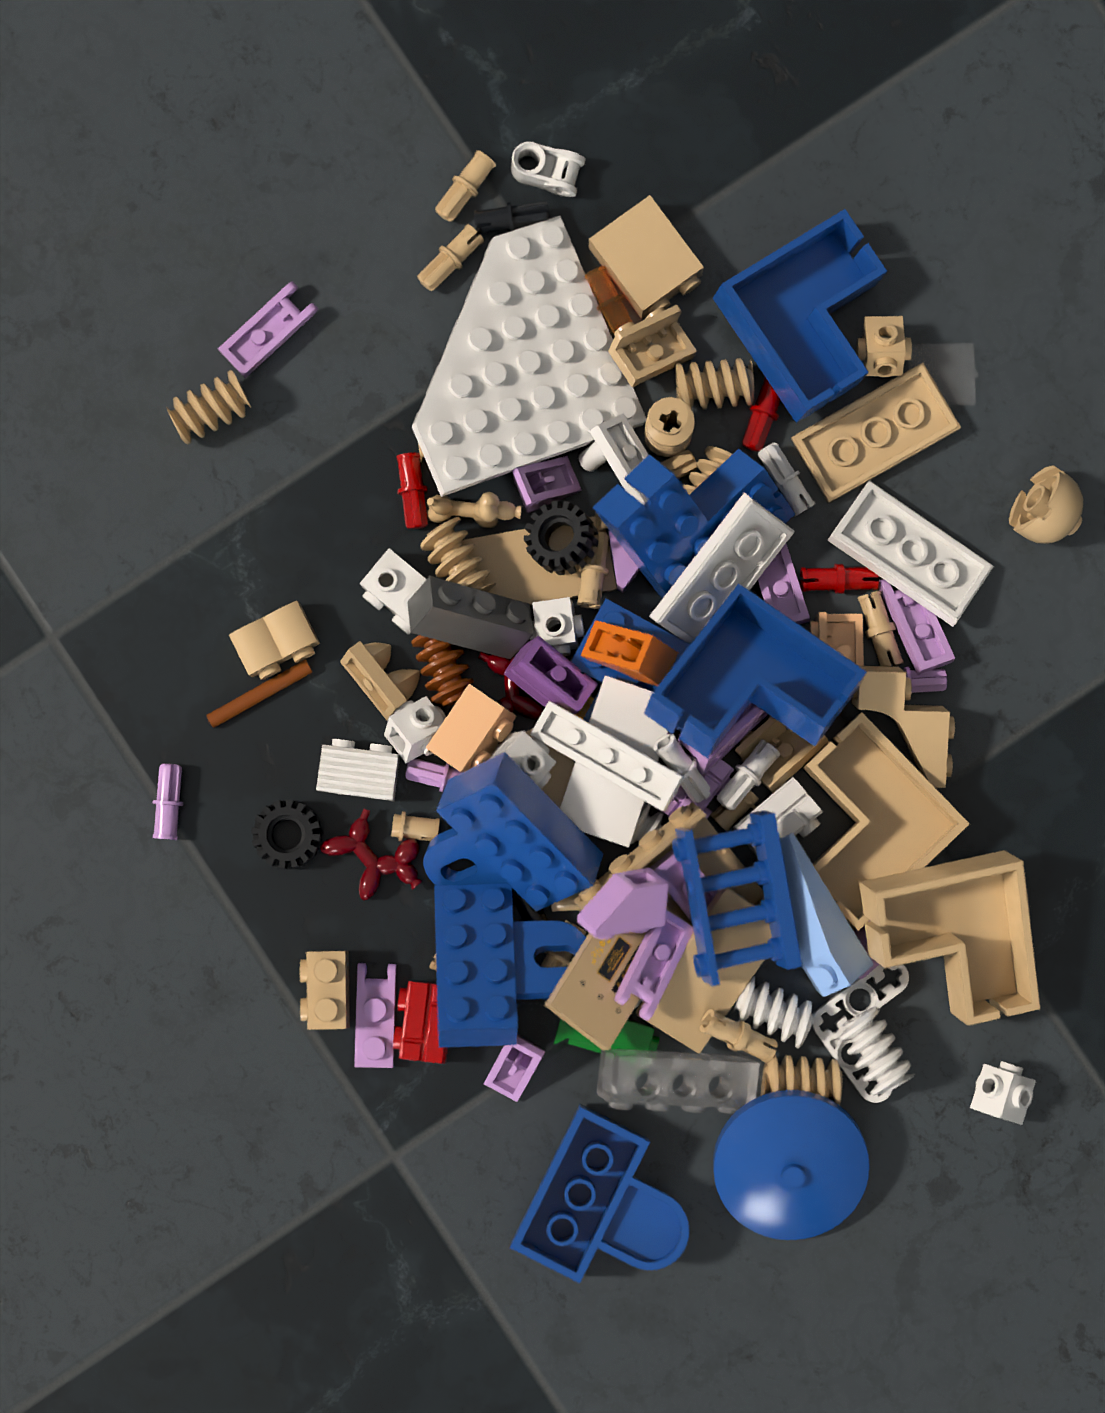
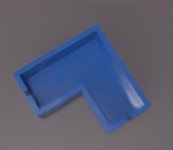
(786, 307)
(672, 524)
(754, 657)

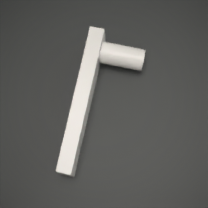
(619, 446)
(607, 756)

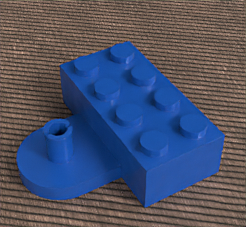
(597, 1203)

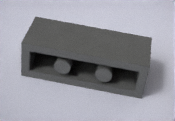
(470, 617)

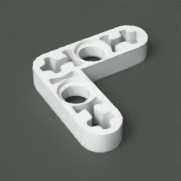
(831, 1039)

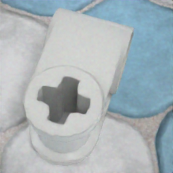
(549, 169)

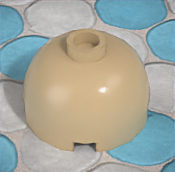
(1049, 509)

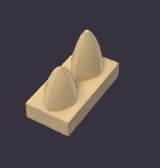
(367, 667)

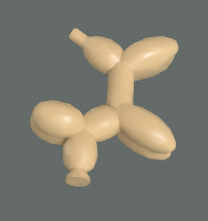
(484, 511)

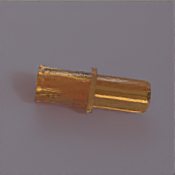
(607, 298)

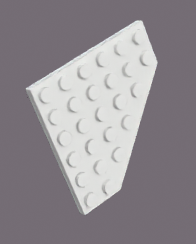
(521, 365)

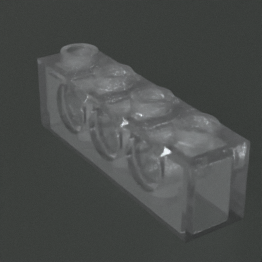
(622, 1067)

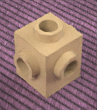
(884, 346)

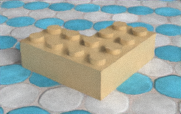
(895, 812)
(973, 917)

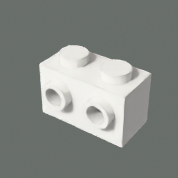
(392, 585)

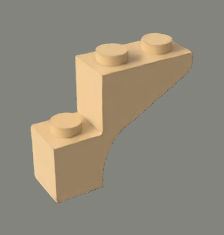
(921, 726)

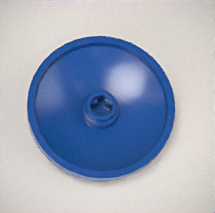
(790, 1165)

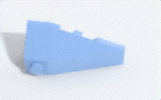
(826, 941)

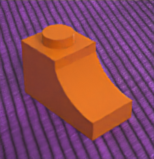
(629, 652)

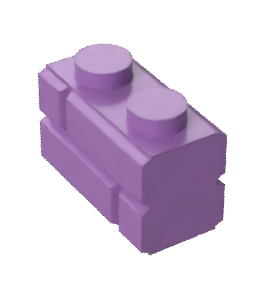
(549, 676)

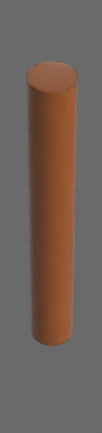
(259, 693)

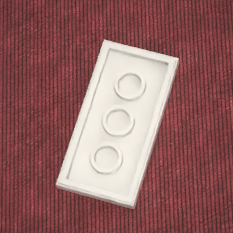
(910, 553)
(732, 555)
(594, 801)

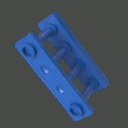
(775, 909)

